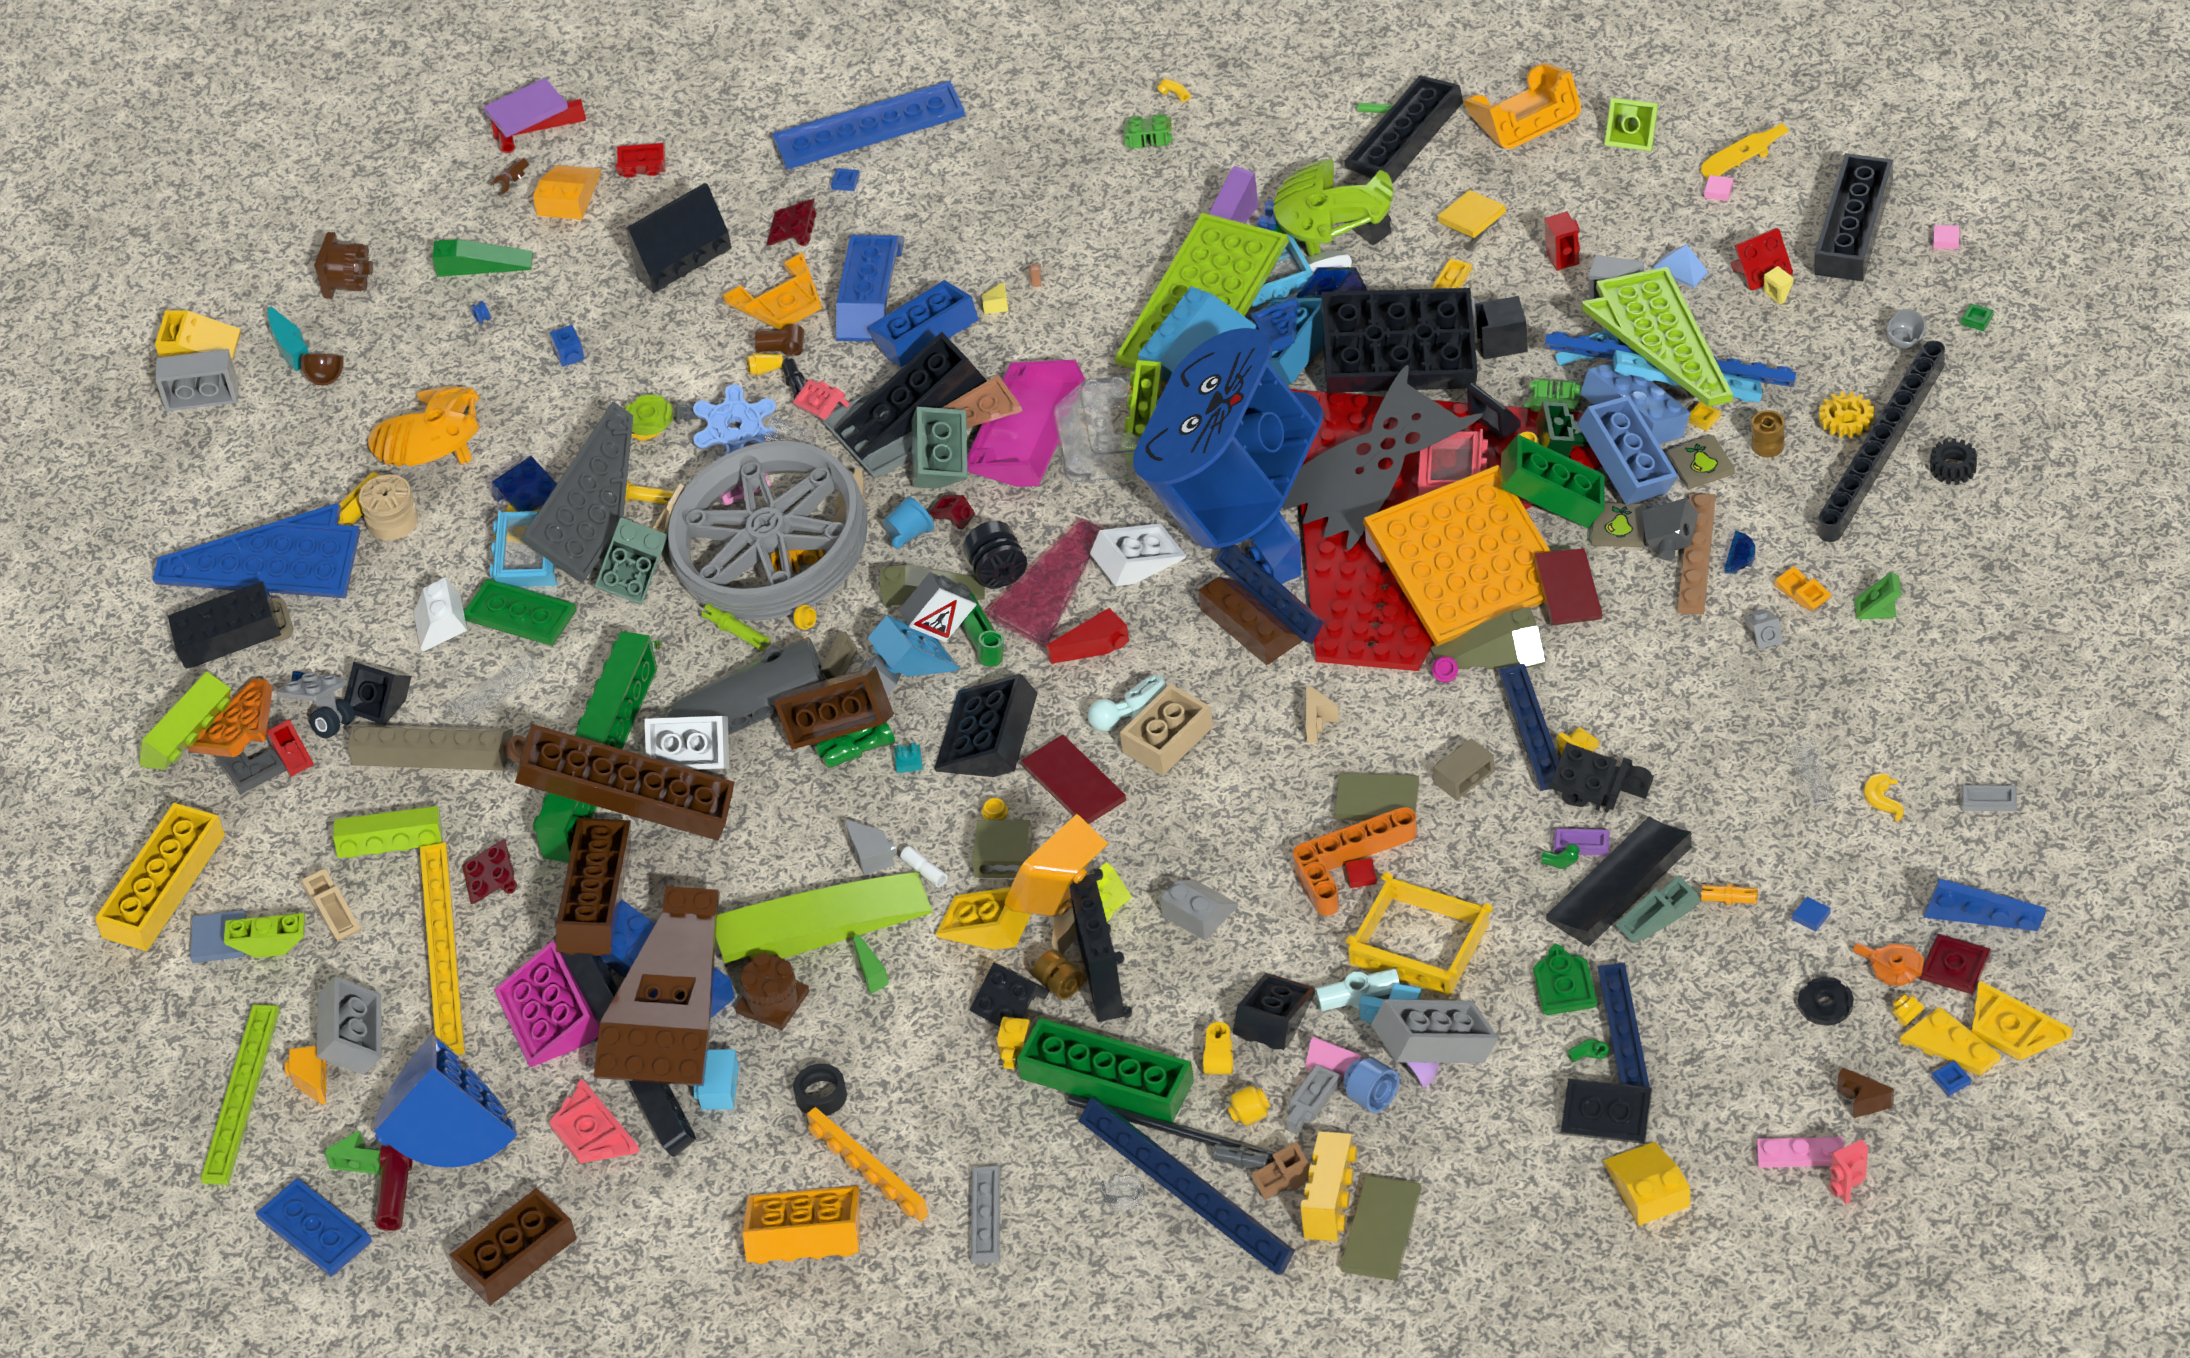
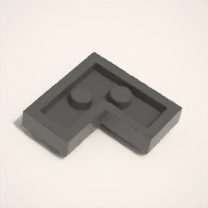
(250, 773)

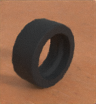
(817, 1073)

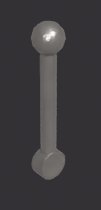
(1469, 246)

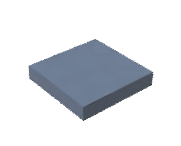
(208, 937)

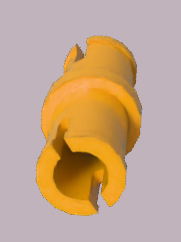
(1729, 894)

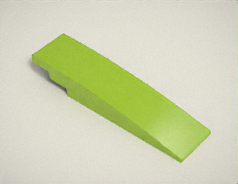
(820, 917)

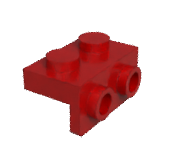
(641, 159)

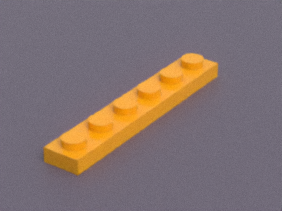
(873, 1170)

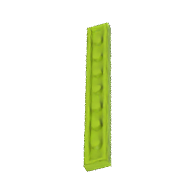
(240, 1095)

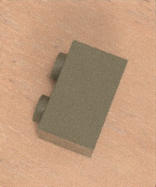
(1463, 769)

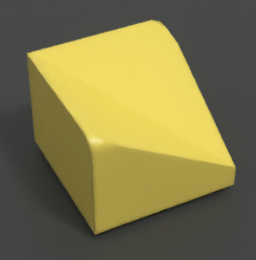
(1777, 284)
(995, 300)

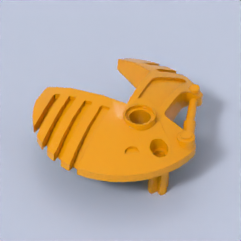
(431, 434)

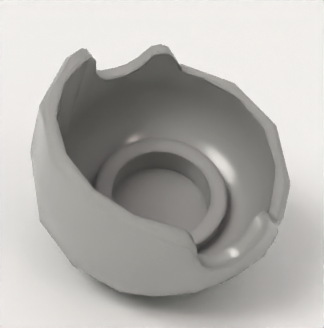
(1906, 329)

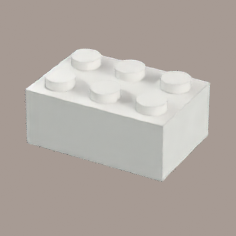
(689, 741)

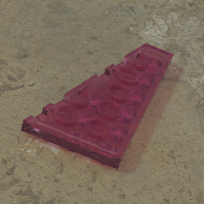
(1044, 591)

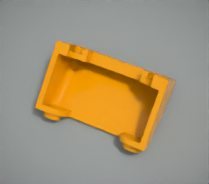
(1541, 108)

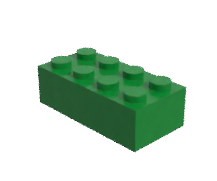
(1552, 481)

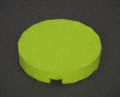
(650, 414)

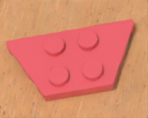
(590, 1128)

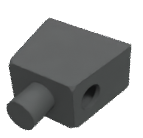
(1670, 527)

